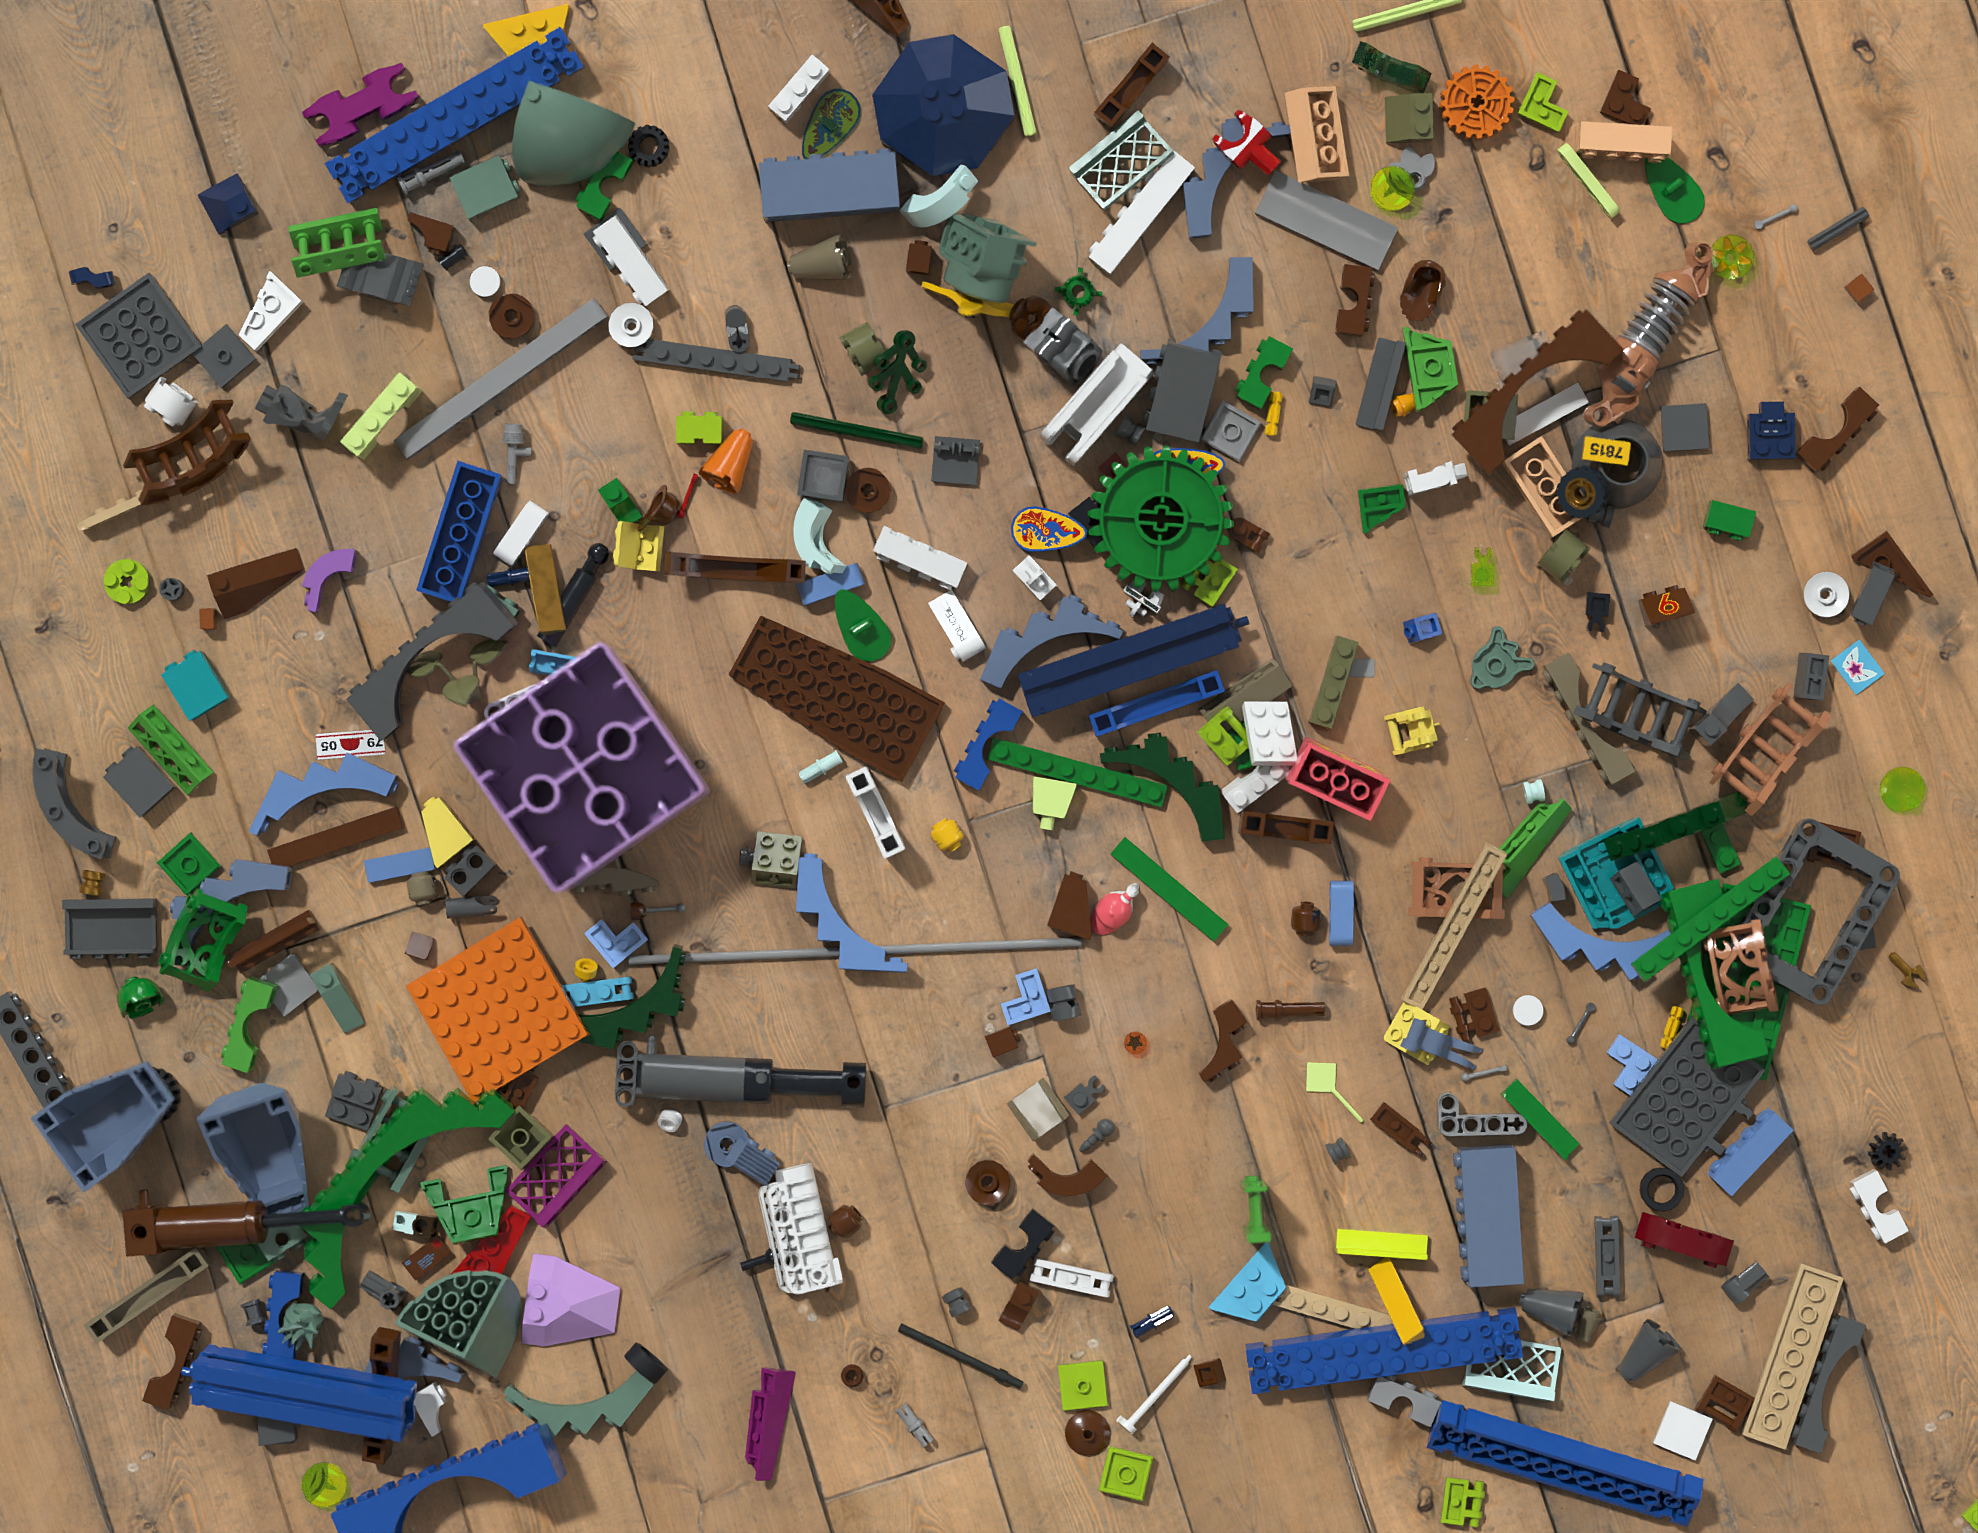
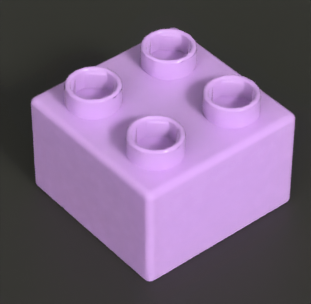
(581, 768)

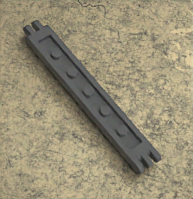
(717, 360)

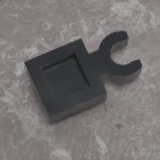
(1597, 606)

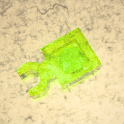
(1482, 572)

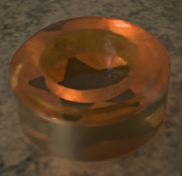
(1135, 1042)

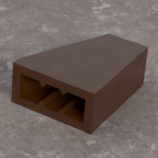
(1072, 907)

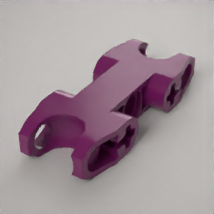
(346, 111)

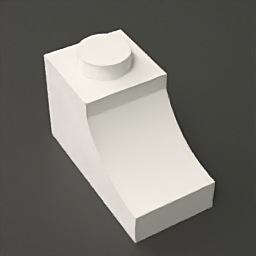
(428, 1404)

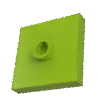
(1082, 1385)
(1125, 1473)

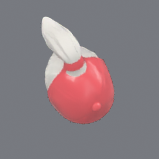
(1113, 910)

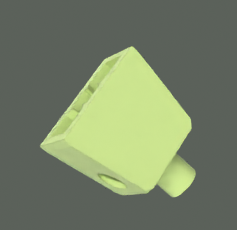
(1051, 800)

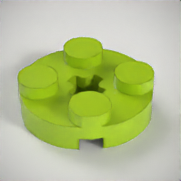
(125, 594)

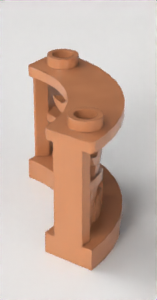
(1432, 909)
(1763, 995)

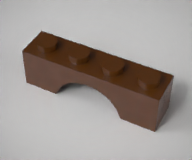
(1131, 86)
(1856, 409)
(181, 1334)

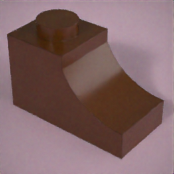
(436, 233)
(1019, 1305)

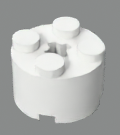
(170, 402)

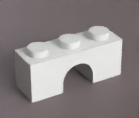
(798, 88)
(1246, 790)
(1867, 1189)

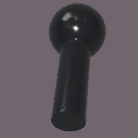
(760, 1260)

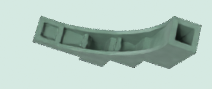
(582, 1416)

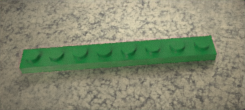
(1077, 772)
(1710, 919)

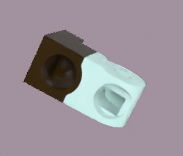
(415, 1223)

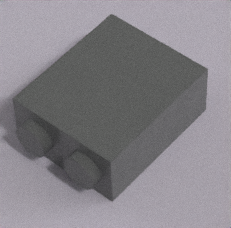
(1872, 593)
(139, 781)

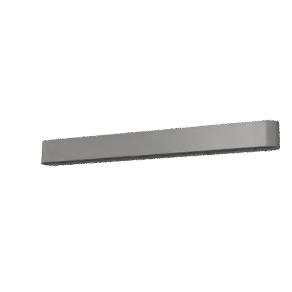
(500, 378)

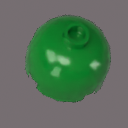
(138, 997)

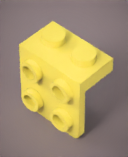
(638, 548)
(1401, 1025)

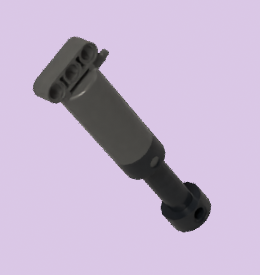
(729, 1079)

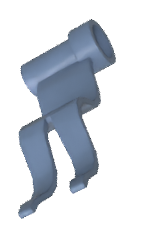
(1437, 1043)

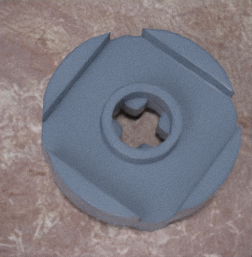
(715, 1136)

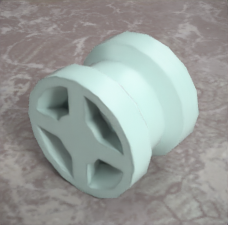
(1534, 791)

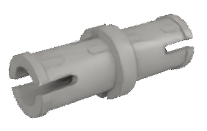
(914, 1425)

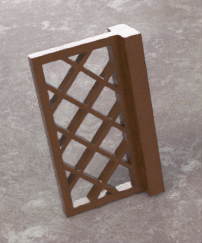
(273, 942)

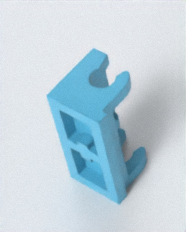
(547, 662)

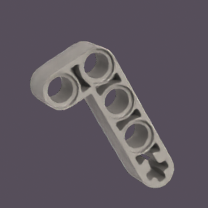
(1480, 1118)

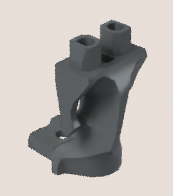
(292, 411)

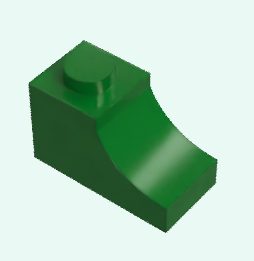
(619, 502)

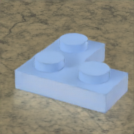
(615, 947)
(1032, 1001)
(1636, 1063)

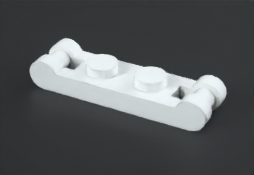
(1071, 1277)

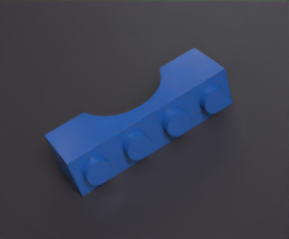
(1001, 718)
(285, 1287)

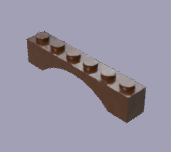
(384, 1361)

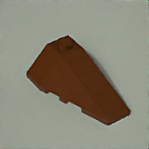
(887, 13)
(247, 584)

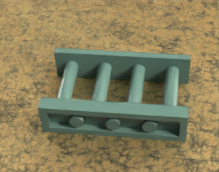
(406, 1157)

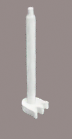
(1129, 1425)

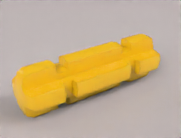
(1273, 413)
(1672, 1026)

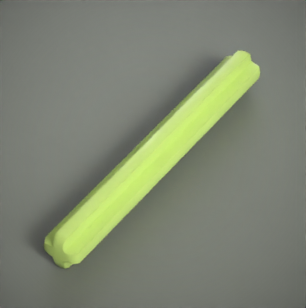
(1401, 13)
(1017, 80)

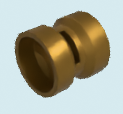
(92, 885)

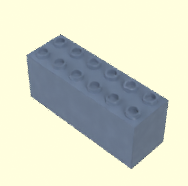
(829, 185)
(1489, 1215)

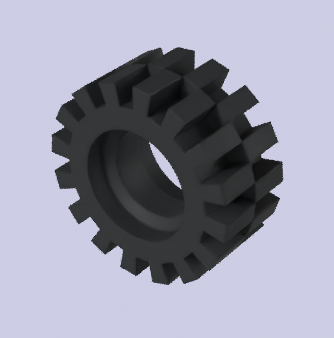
(642, 133)

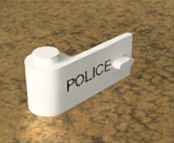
(957, 626)

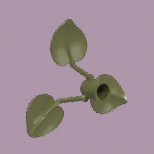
(465, 689)

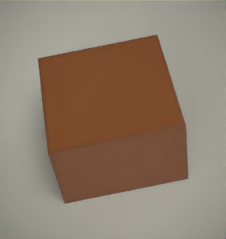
(1859, 288)
(207, 618)

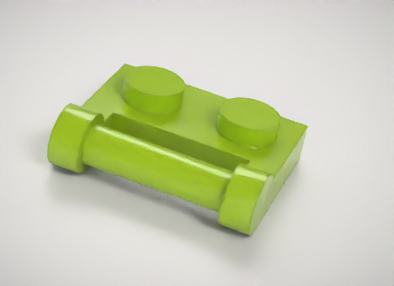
(1220, 740)

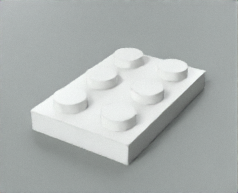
(1269, 733)

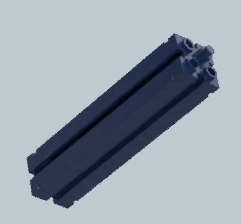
(1131, 659)

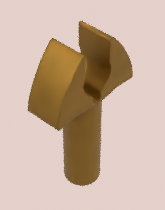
(1907, 970)

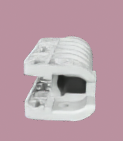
(1098, 401)
(802, 1231)

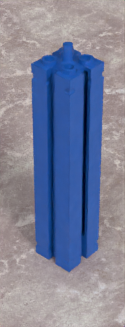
(302, 1392)

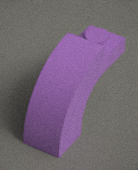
(321, 570)

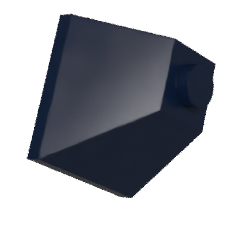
(228, 204)

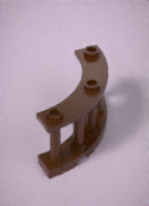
(202, 473)

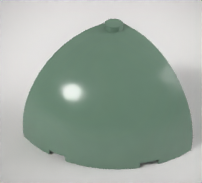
(564, 137)
(467, 1317)

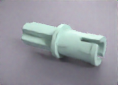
(820, 767)

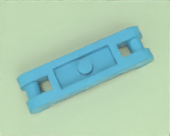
(599, 991)

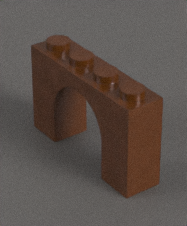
(1286, 827)

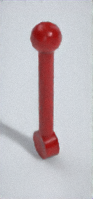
(680, 513)

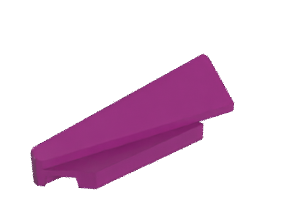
(767, 1420)

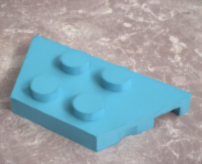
(1252, 1288)

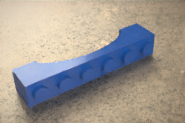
(1156, 703)

